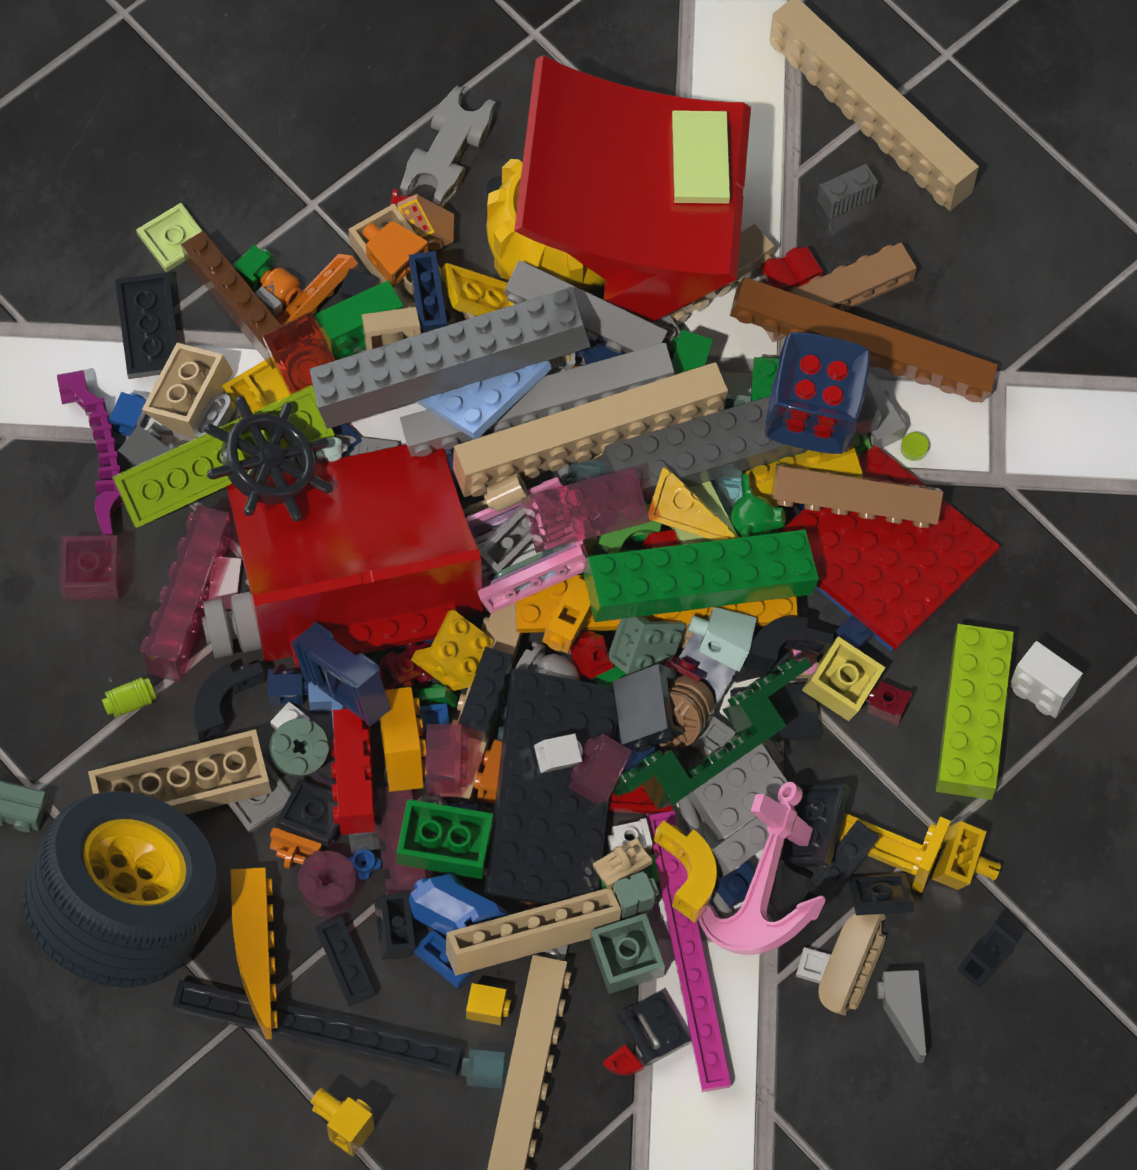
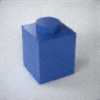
(128, 413)

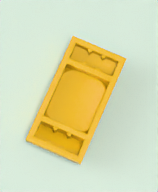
(258, 386)

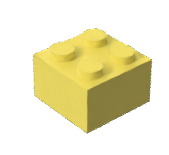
(843, 678)

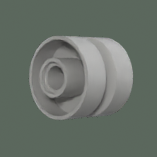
(224, 626)

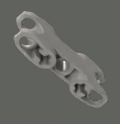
(440, 164)

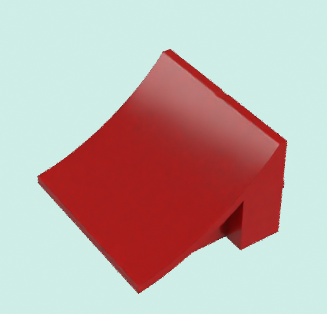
(604, 190)
(365, 561)

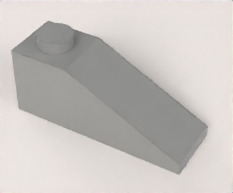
(904, 1008)

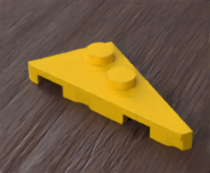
(680, 508)

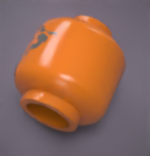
(281, 285)

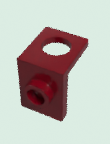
(686, 667)

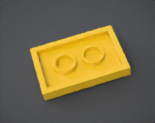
(473, 291)

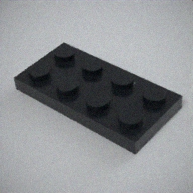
(146, 323)

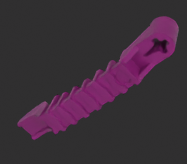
(74, 389)

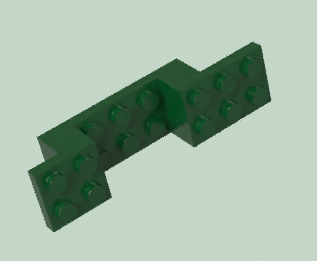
(752, 719)

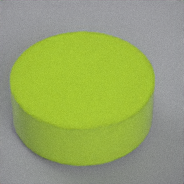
(914, 446)

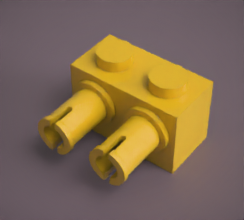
(348, 1120)

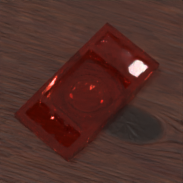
(296, 350)

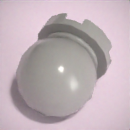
(547, 664)

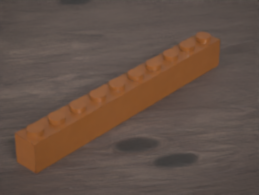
(888, 347)

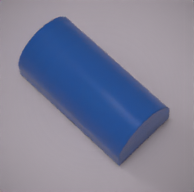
(433, 953)

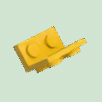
(454, 652)

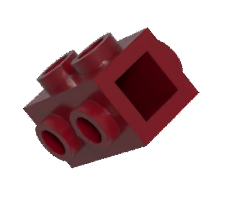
(401, 672)

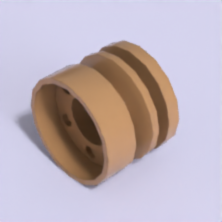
(693, 708)

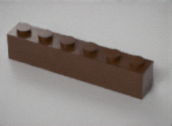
(230, 291)

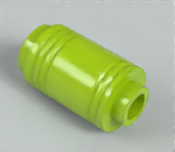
(129, 697)

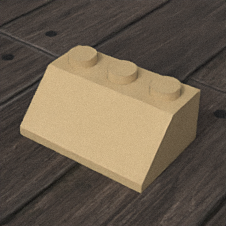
(186, 387)

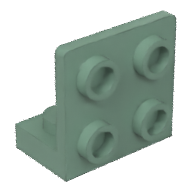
(644, 643)

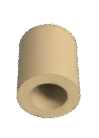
(506, 492)

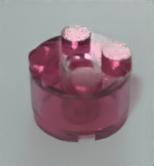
(337, 895)

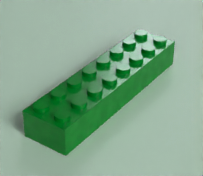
(700, 575)

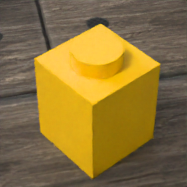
(487, 1004)

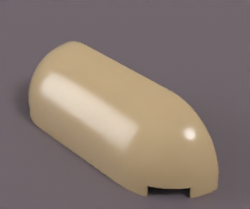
(852, 963)

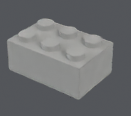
(729, 796)

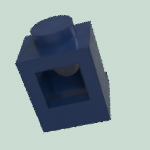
(286, 688)

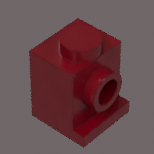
(888, 711)

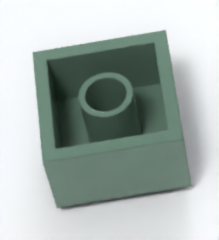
(627, 953)

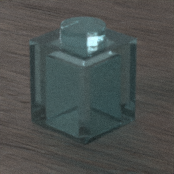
(484, 1068)

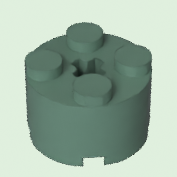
(314, 751)

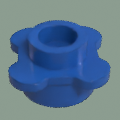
(367, 856)

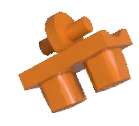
(292, 847)

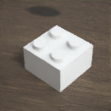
(1045, 680)

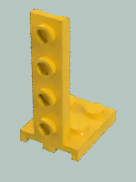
(902, 852)

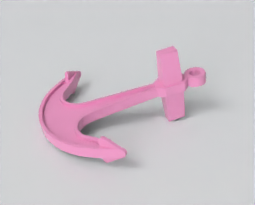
(749, 928)

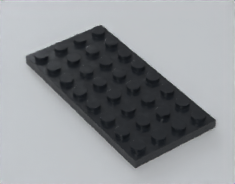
(540, 827)

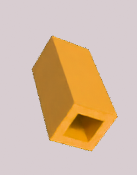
(568, 617)

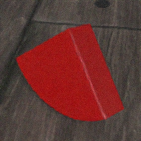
(623, 1062)

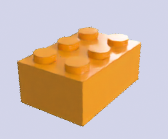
(401, 741)

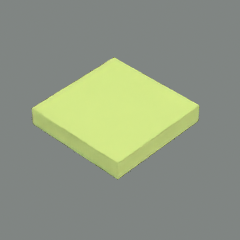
(167, 233)

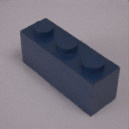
(427, 291)

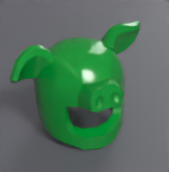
(754, 514)

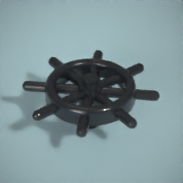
(268, 459)

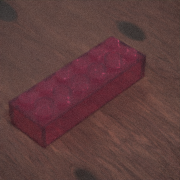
(181, 602)

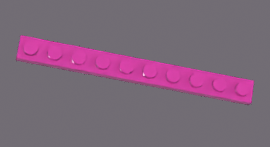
(690, 968)

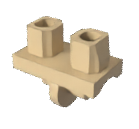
(622, 863)

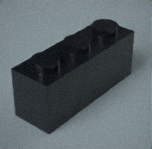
(486, 693)

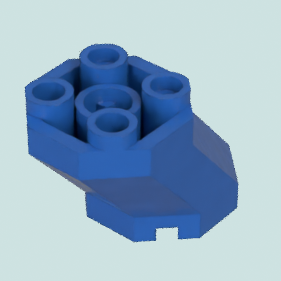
(448, 905)

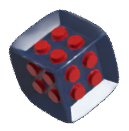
(817, 393)

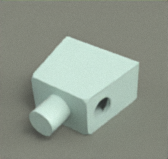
(724, 636)

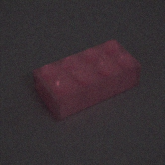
(585, 510)

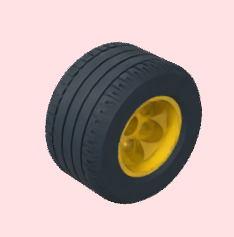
(121, 889)

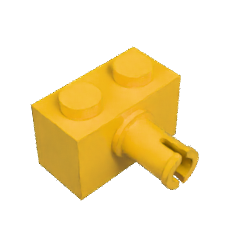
(961, 857)

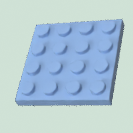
(484, 402)

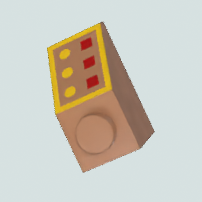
(428, 221)

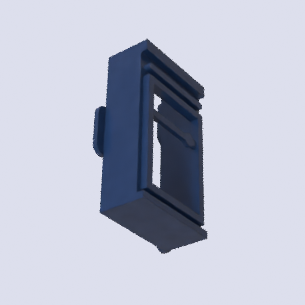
(341, 674)

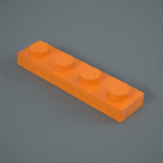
(318, 289)

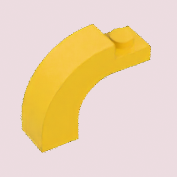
(699, 864)

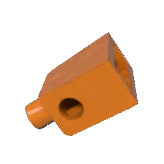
(391, 248)

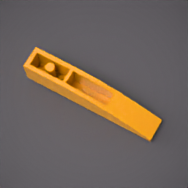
(253, 941)

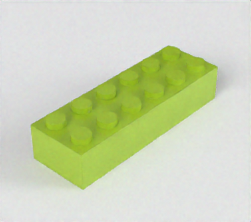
(974, 712)

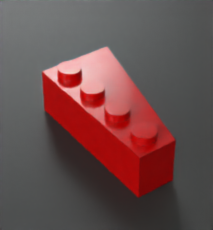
(353, 774)

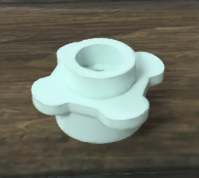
(333, 451)

